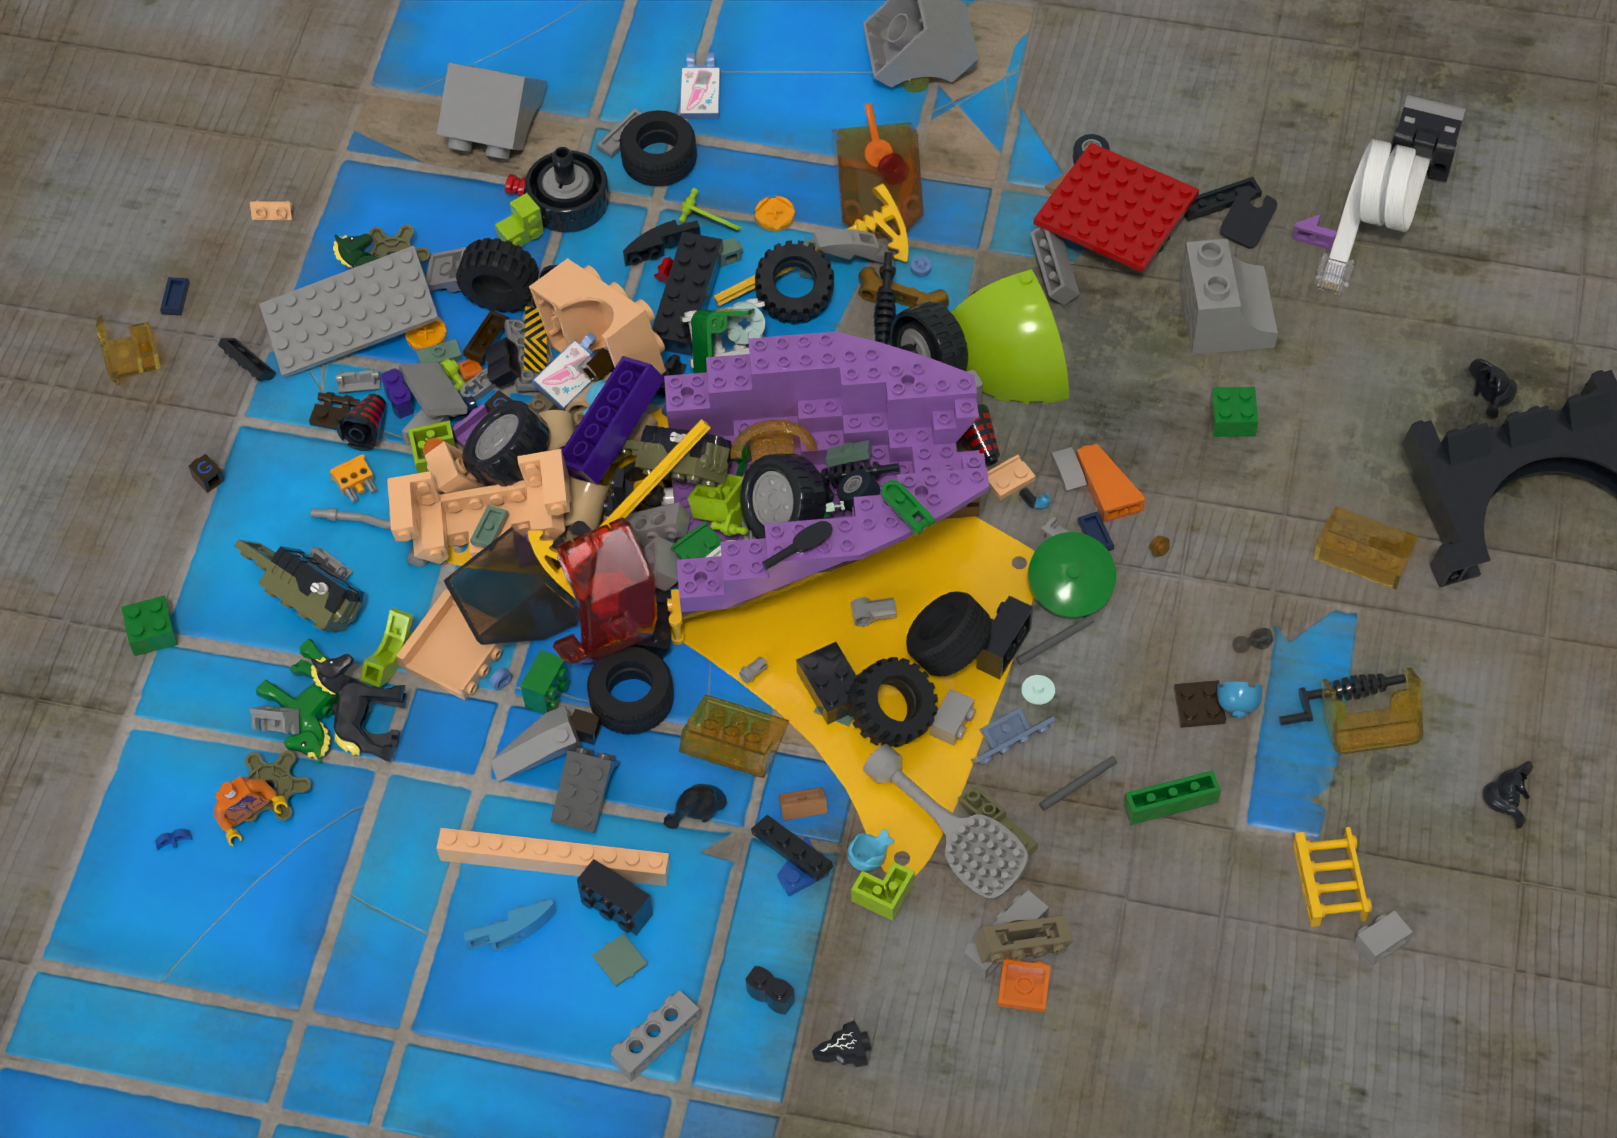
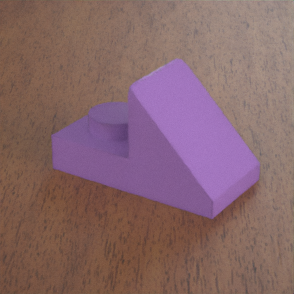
(1310, 232)

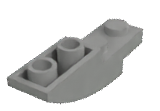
(848, 242)

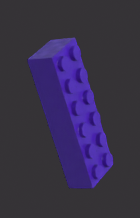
(611, 419)

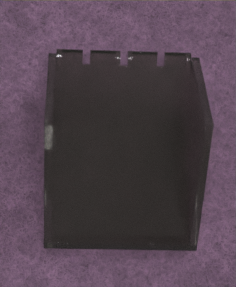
(510, 594)

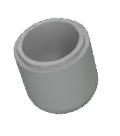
(417, 562)

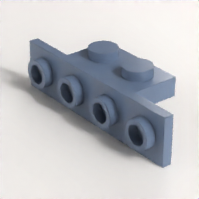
(1006, 731)

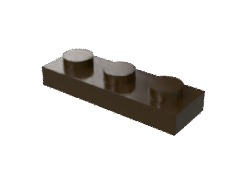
(485, 336)

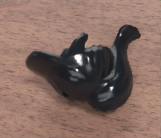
(1493, 385)
(1505, 792)
(697, 803)

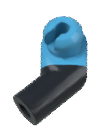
(1035, 502)

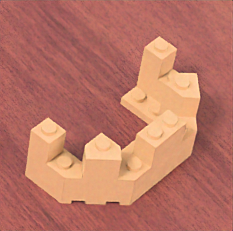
(451, 518)

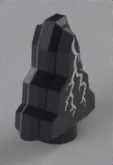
(845, 1046)

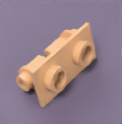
(271, 210)

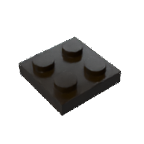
(1198, 704)

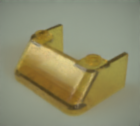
(1376, 728)

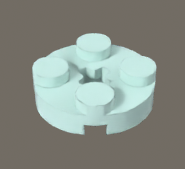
(753, 330)

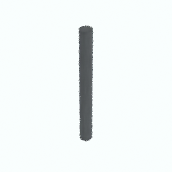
(1054, 640)
(1077, 783)

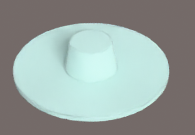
(1038, 689)

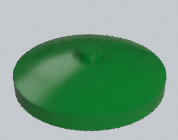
(1072, 575)

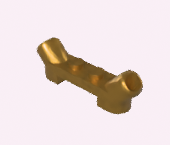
(904, 295)

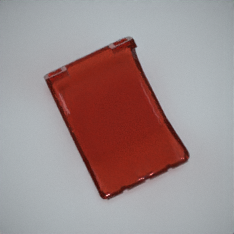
(612, 592)

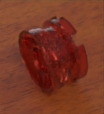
(893, 169)

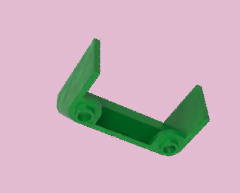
(704, 325)

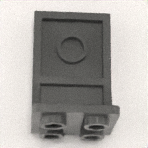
(583, 788)

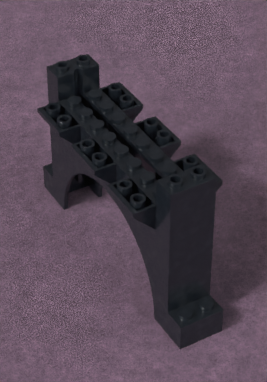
(1480, 460)

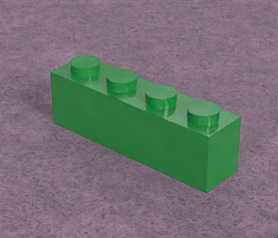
(1172, 797)

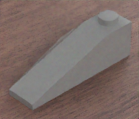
(541, 742)

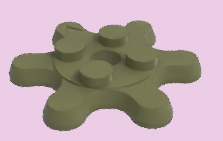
(386, 245)
(278, 774)

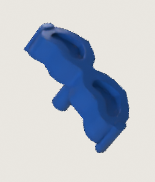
(176, 835)

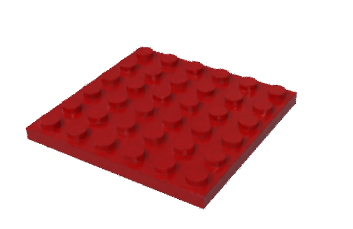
(1116, 207)

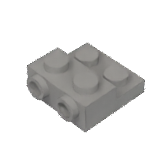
(443, 270)

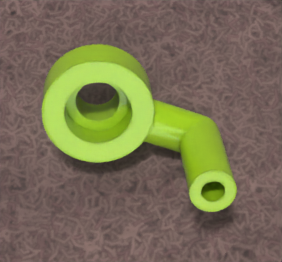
(451, 369)

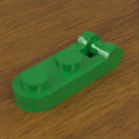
(906, 506)

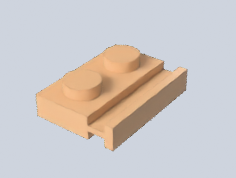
(1010, 477)

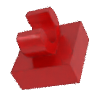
(664, 269)

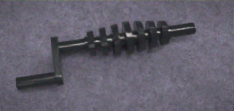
(885, 306)
(876, 470)
(1355, 687)

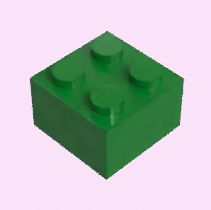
(1234, 411)
(149, 625)
(545, 683)

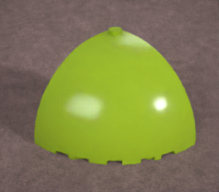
(1014, 341)

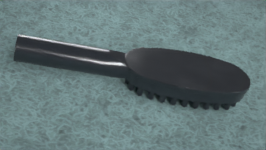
(805, 540)

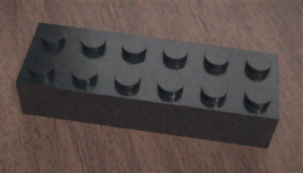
(687, 289)

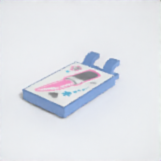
(700, 89)
(562, 377)

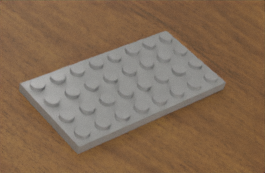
(349, 311)

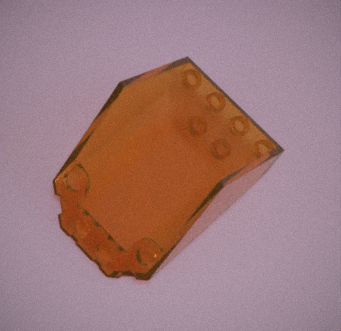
(858, 177)

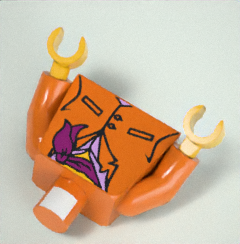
(241, 800)

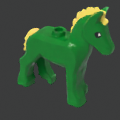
(312, 707)

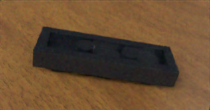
(246, 359)

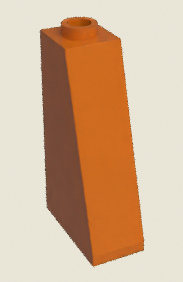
(1108, 485)

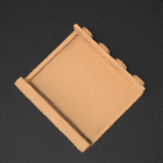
(447, 651)

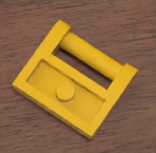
(675, 618)

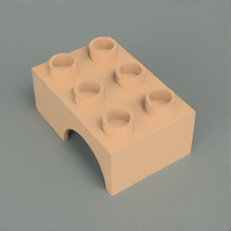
(578, 302)

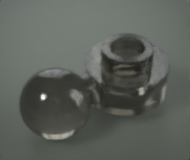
(656, 495)
(1259, 639)

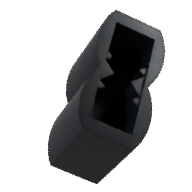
(502, 362)
(774, 991)

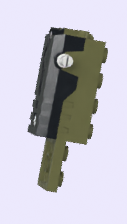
(704, 462)
(305, 585)

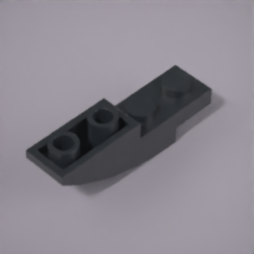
(653, 242)
(620, 491)

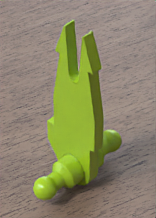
(689, 204)
(732, 523)

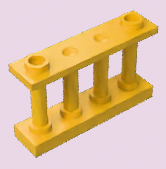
(1313, 889)

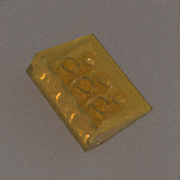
(1365, 547)
(733, 736)

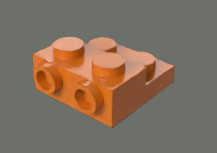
(1024, 985)

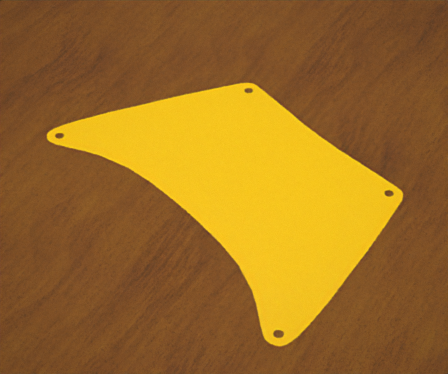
(944, 558)

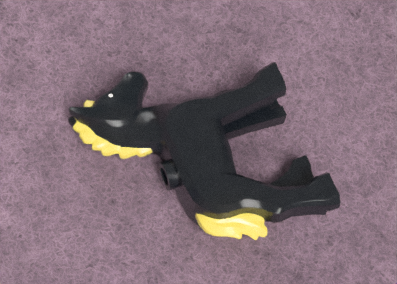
(354, 705)

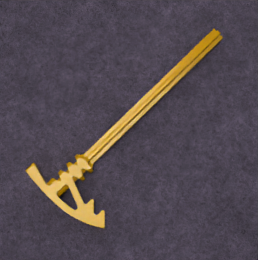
(869, 224)
(543, 546)

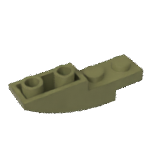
(978, 802)

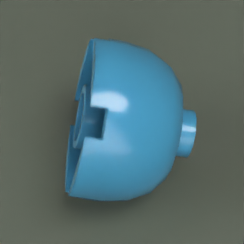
(1239, 698)

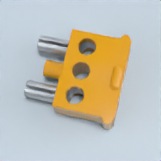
(353, 477)

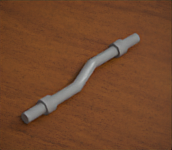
(334, 515)

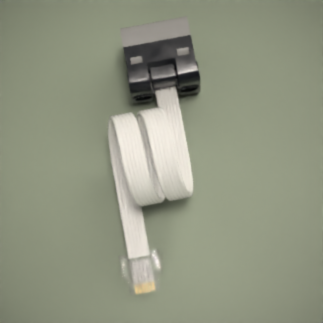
(1390, 186)

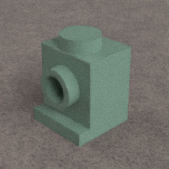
(731, 252)

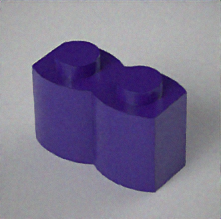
(397, 393)

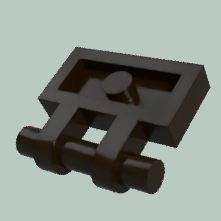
(328, 416)

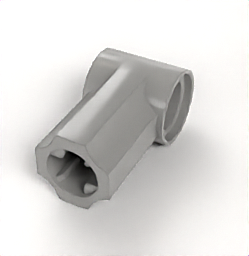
(867, 611)

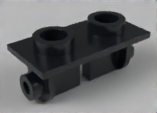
(673, 367)

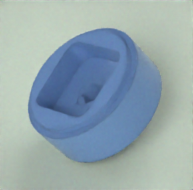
(921, 266)
(500, 678)

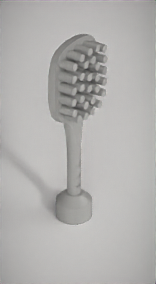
(977, 847)

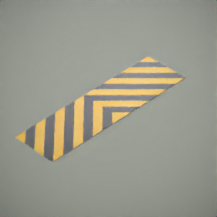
(534, 341)

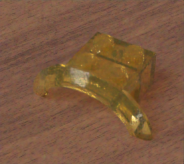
(128, 354)
(771, 438)

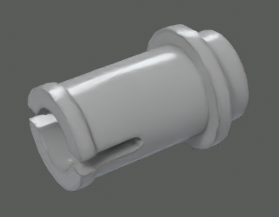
(748, 673)

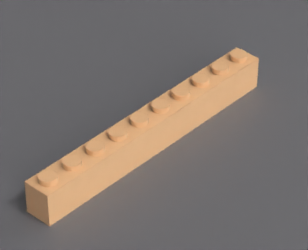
(550, 855)

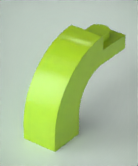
(383, 663)

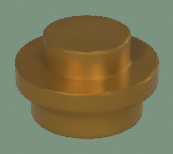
(1159, 546)

